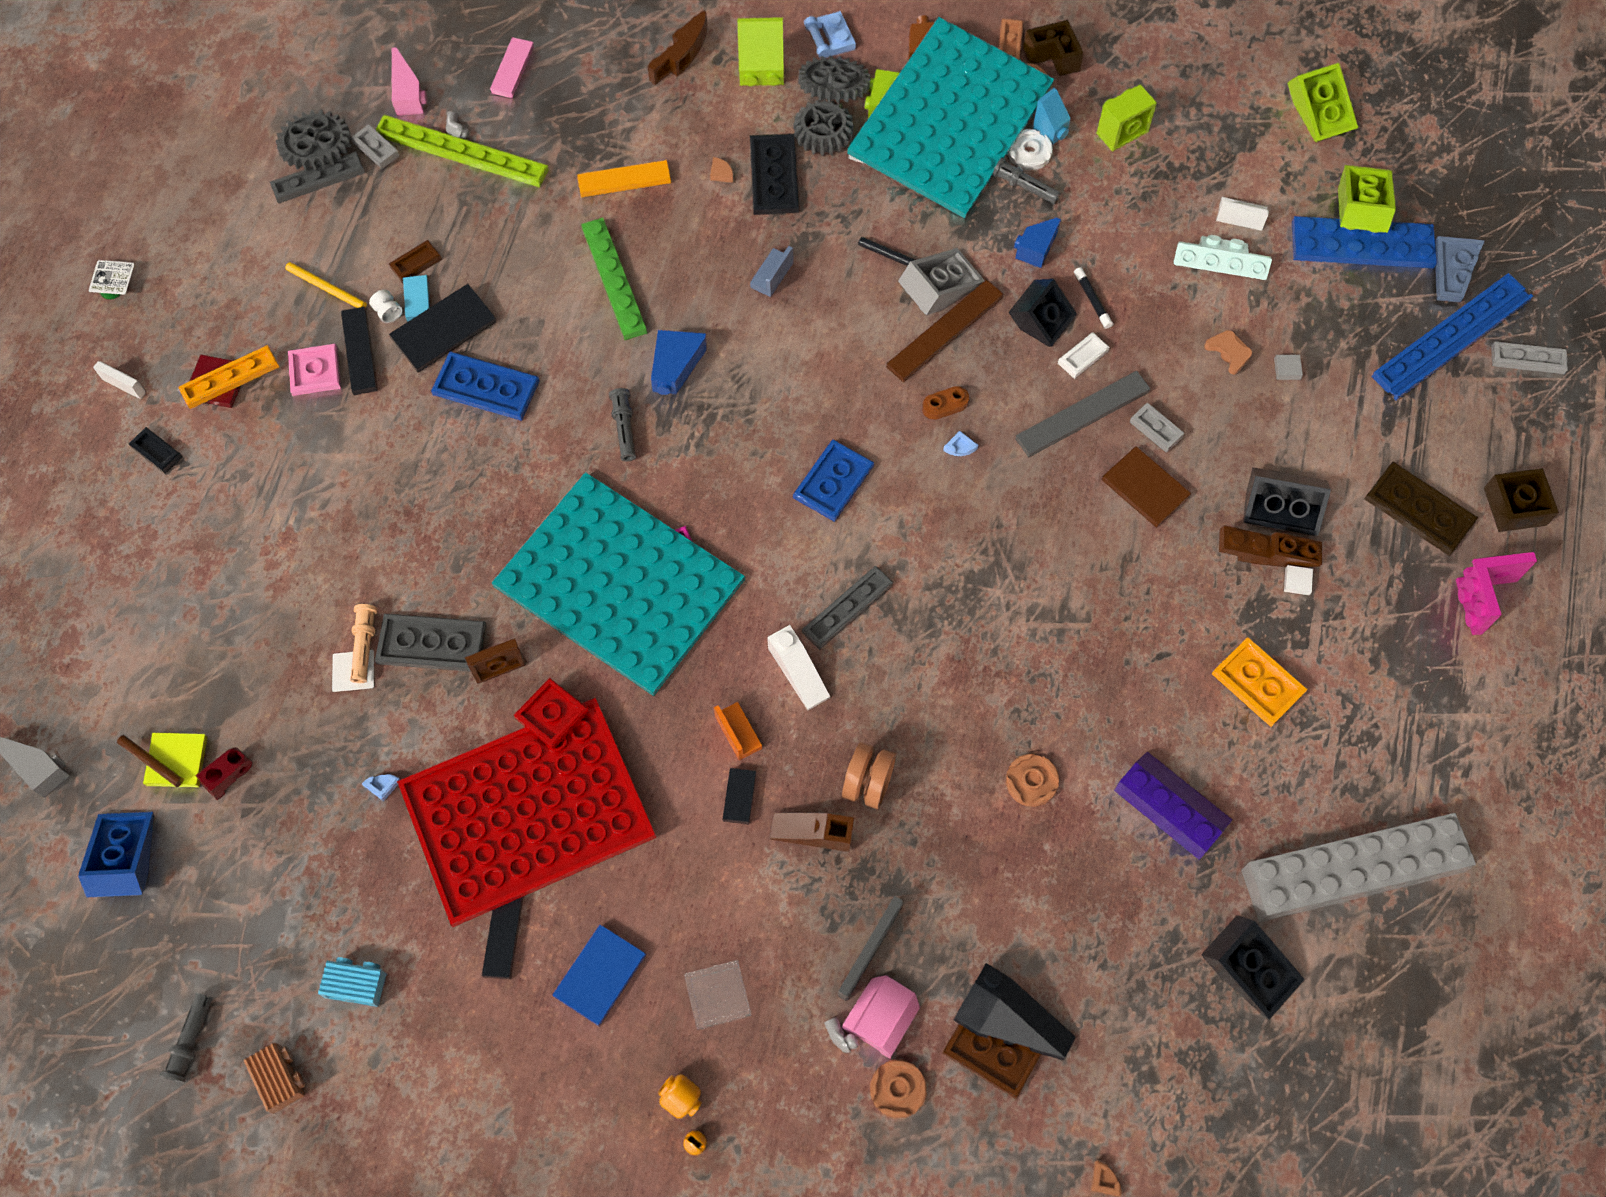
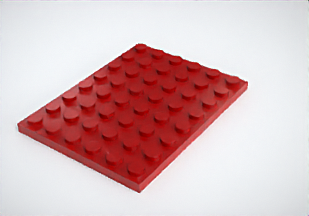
(523, 815)

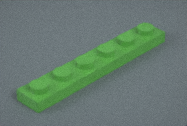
(614, 279)

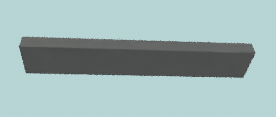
(1082, 414)

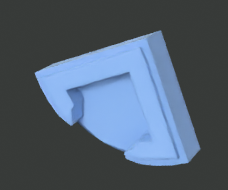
(960, 445)
(381, 785)

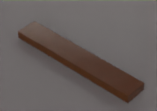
(944, 330)

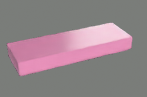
(512, 67)

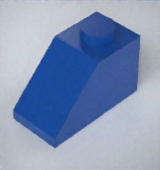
(1036, 242)

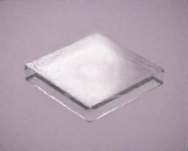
(717, 995)

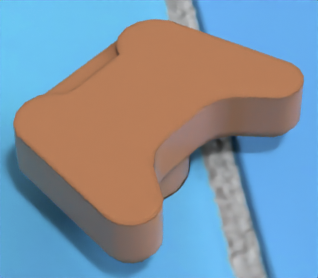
(1231, 350)

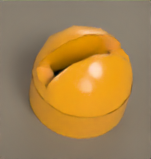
(690, 1147)

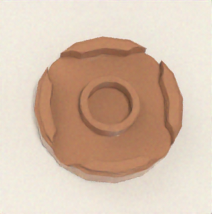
(1032, 780)
(898, 1089)

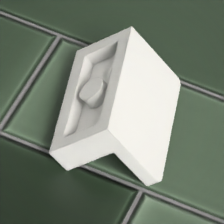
(1242, 213)

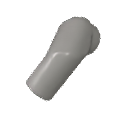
(454, 128)
(843, 1042)

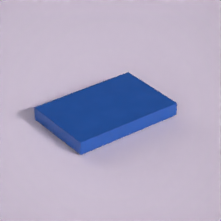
(833, 480)
(599, 975)

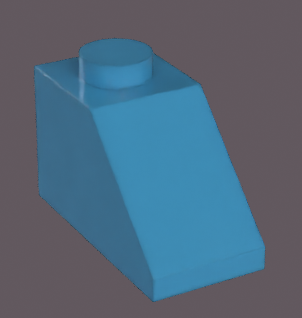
(1052, 117)

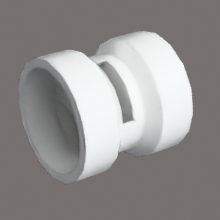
(384, 304)

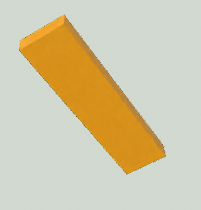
(623, 178)
(228, 377)

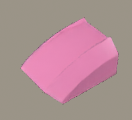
(882, 1014)

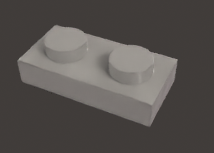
(375, 146)
(1156, 427)

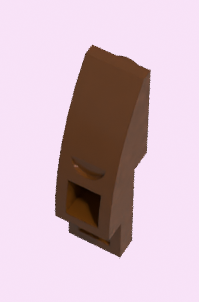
(685, 47)
(1270, 550)

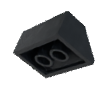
(1286, 501)

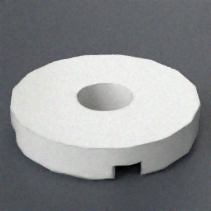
(1031, 160)

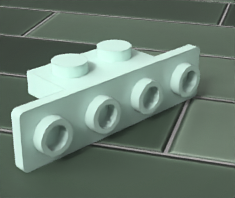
(1223, 257)

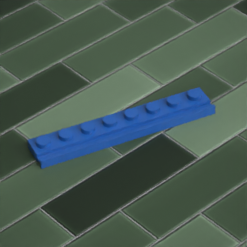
(1451, 336)

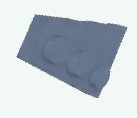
(1454, 266)

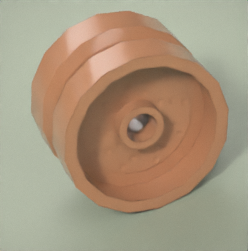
(868, 775)

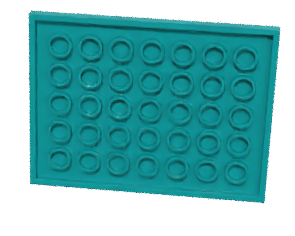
(950, 117)
(619, 583)

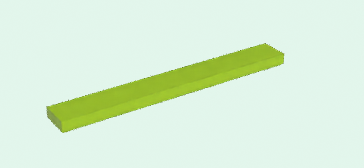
(462, 151)

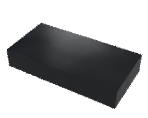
(155, 450)
(739, 796)

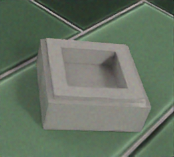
(1288, 367)

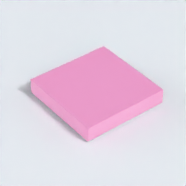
(314, 369)

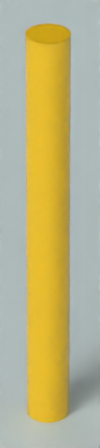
(324, 285)

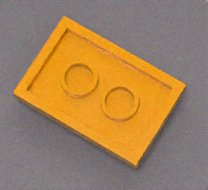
(1259, 682)

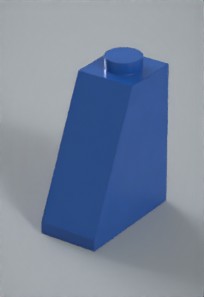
(675, 359)

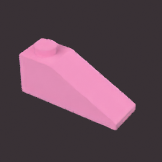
(406, 89)

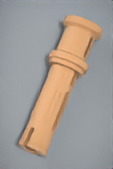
(363, 631)

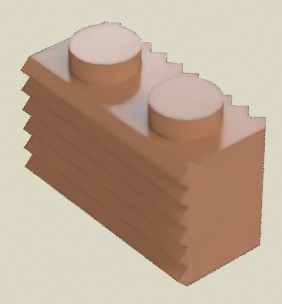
(275, 1077)

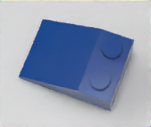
(118, 855)

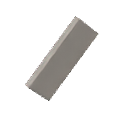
(1529, 357)

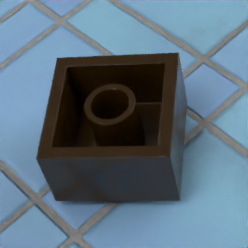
(1521, 500)

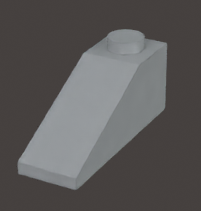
(34, 766)

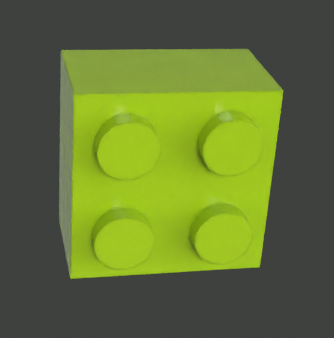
(1126, 117)

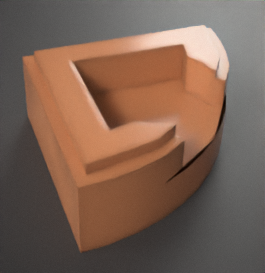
(721, 171)
(1105, 1180)

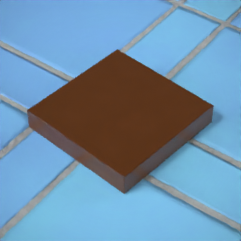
(495, 661)

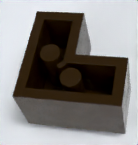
(1054, 43)

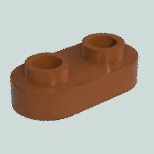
(946, 403)

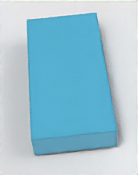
(416, 296)

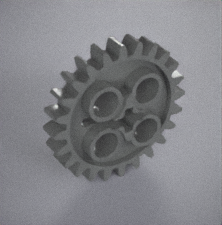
(834, 79)
(313, 140)

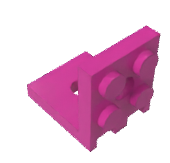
(1476, 587)

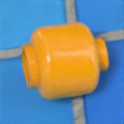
(680, 1096)

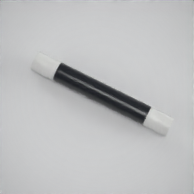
(1093, 298)

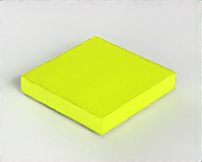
(181, 754)

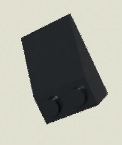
(1253, 965)

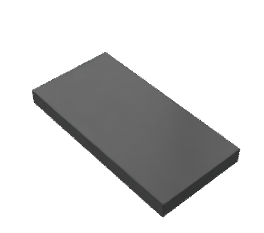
(428, 642)

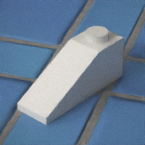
(797, 667)

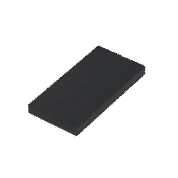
(774, 174)
(442, 327)

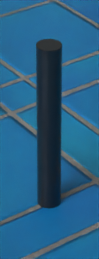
(884, 251)

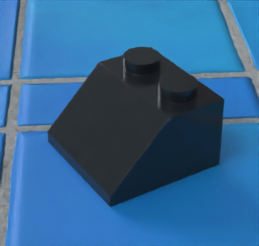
(1043, 311)

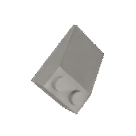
(939, 280)

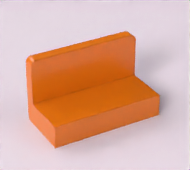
(737, 730)

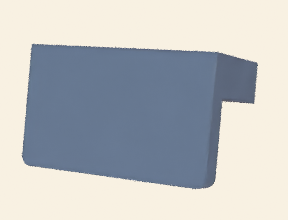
(772, 271)

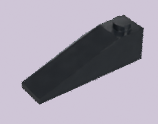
(1007, 1012)

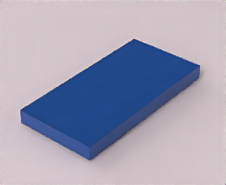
(485, 386)

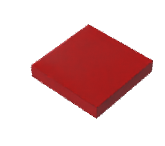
(551, 713)

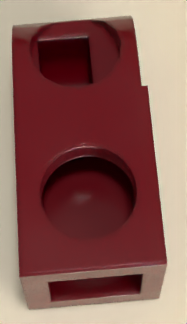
(224, 772)

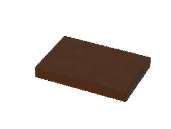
(1146, 486)
(992, 1060)

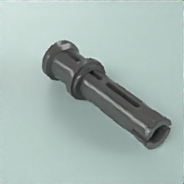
(1016, 177)
(622, 414)
(183, 1050)

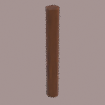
(150, 761)

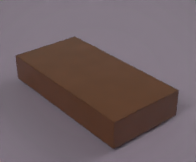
(415, 261)

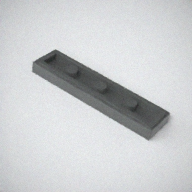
(311, 180)
(847, 607)
(870, 948)

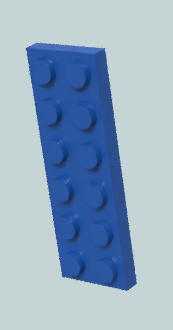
(1328, 242)

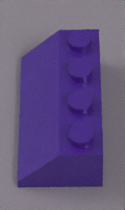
(1172, 805)

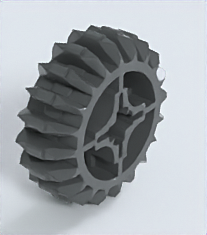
(824, 120)

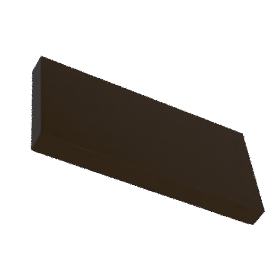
(1421, 508)

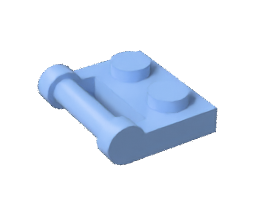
(835, 31)

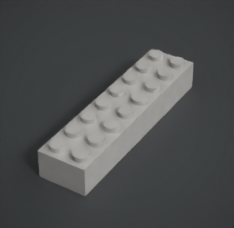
(1357, 867)

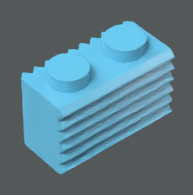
(352, 982)

